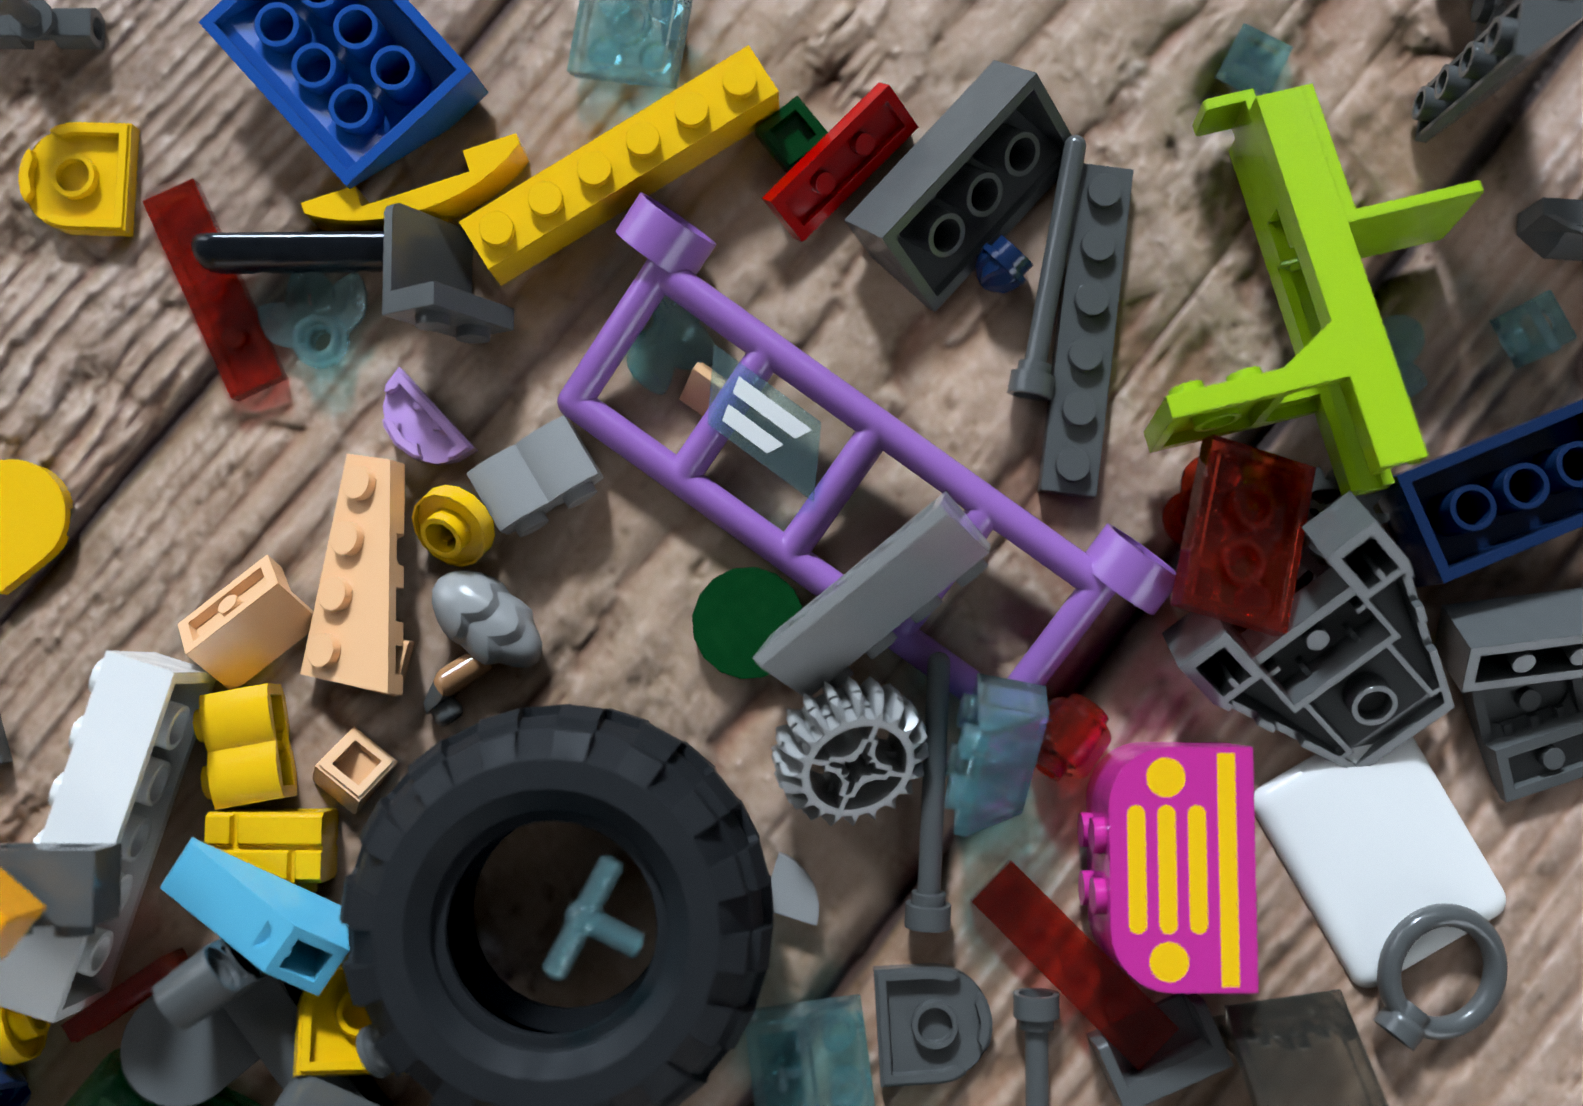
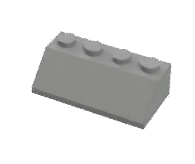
(875, 598)

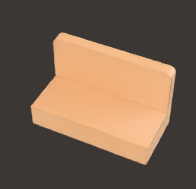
(246, 625)

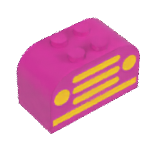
(1173, 865)

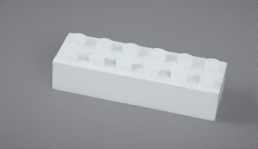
(113, 790)

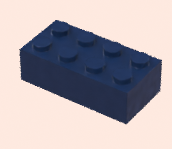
(1490, 497)

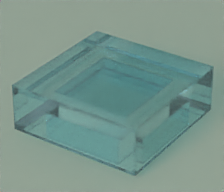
(1254, 61)

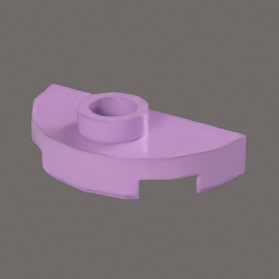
(419, 425)

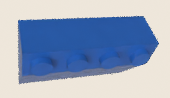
(349, 75)

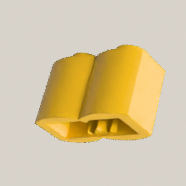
(245, 746)

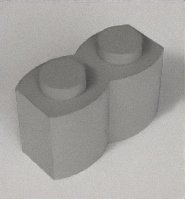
(536, 477)

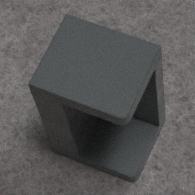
(1186, 1057)

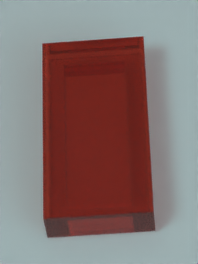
(122, 997)

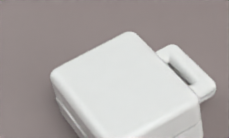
(1374, 850)

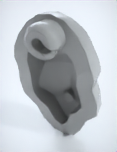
(486, 619)

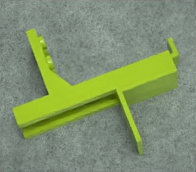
(1313, 258)

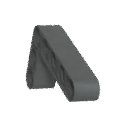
(257, 1004)

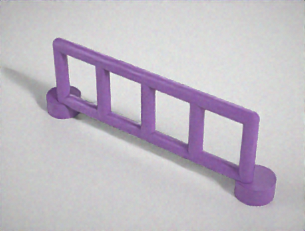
(674, 257)

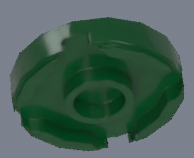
(738, 616)

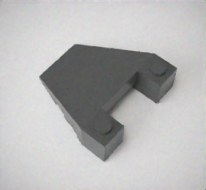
(1352, 655)

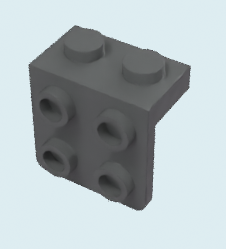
(432, 278)

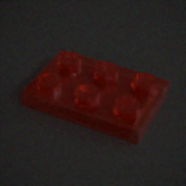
(1243, 536)

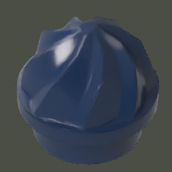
(1001, 266)

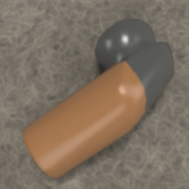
(447, 684)

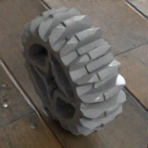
(841, 736)

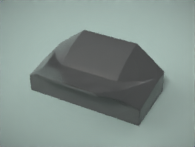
(1553, 228)

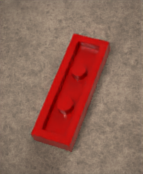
(840, 162)

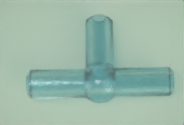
(586, 919)

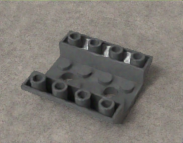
(1504, 43)

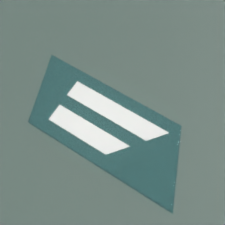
(764, 422)

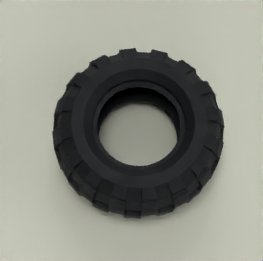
(416, 941)

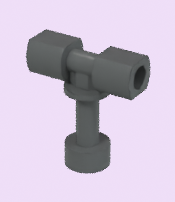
(34, 20)

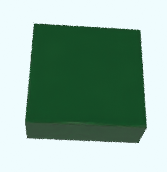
(790, 133)

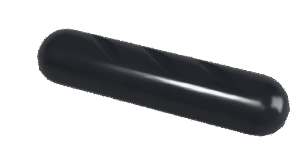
(289, 252)

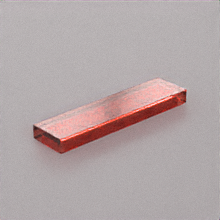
(216, 300)
(1074, 964)

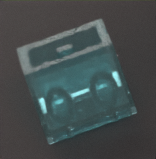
(994, 752)
(810, 1054)

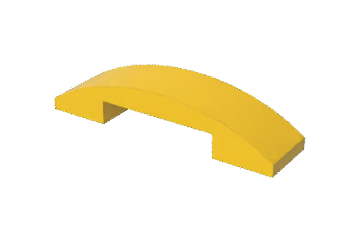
(490, 171)

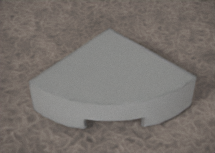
(794, 891)

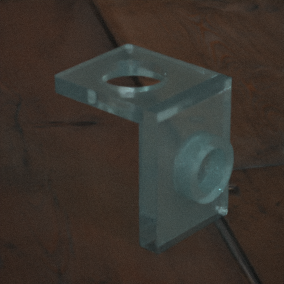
(1527, 333)

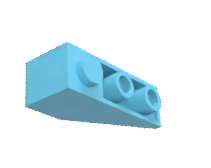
(261, 915)

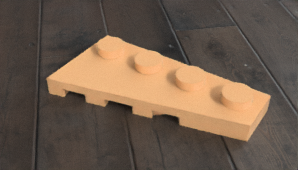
(355, 606)

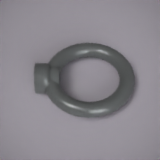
(1406, 1020)

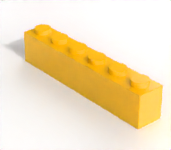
(621, 163)

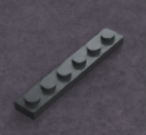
(1086, 334)

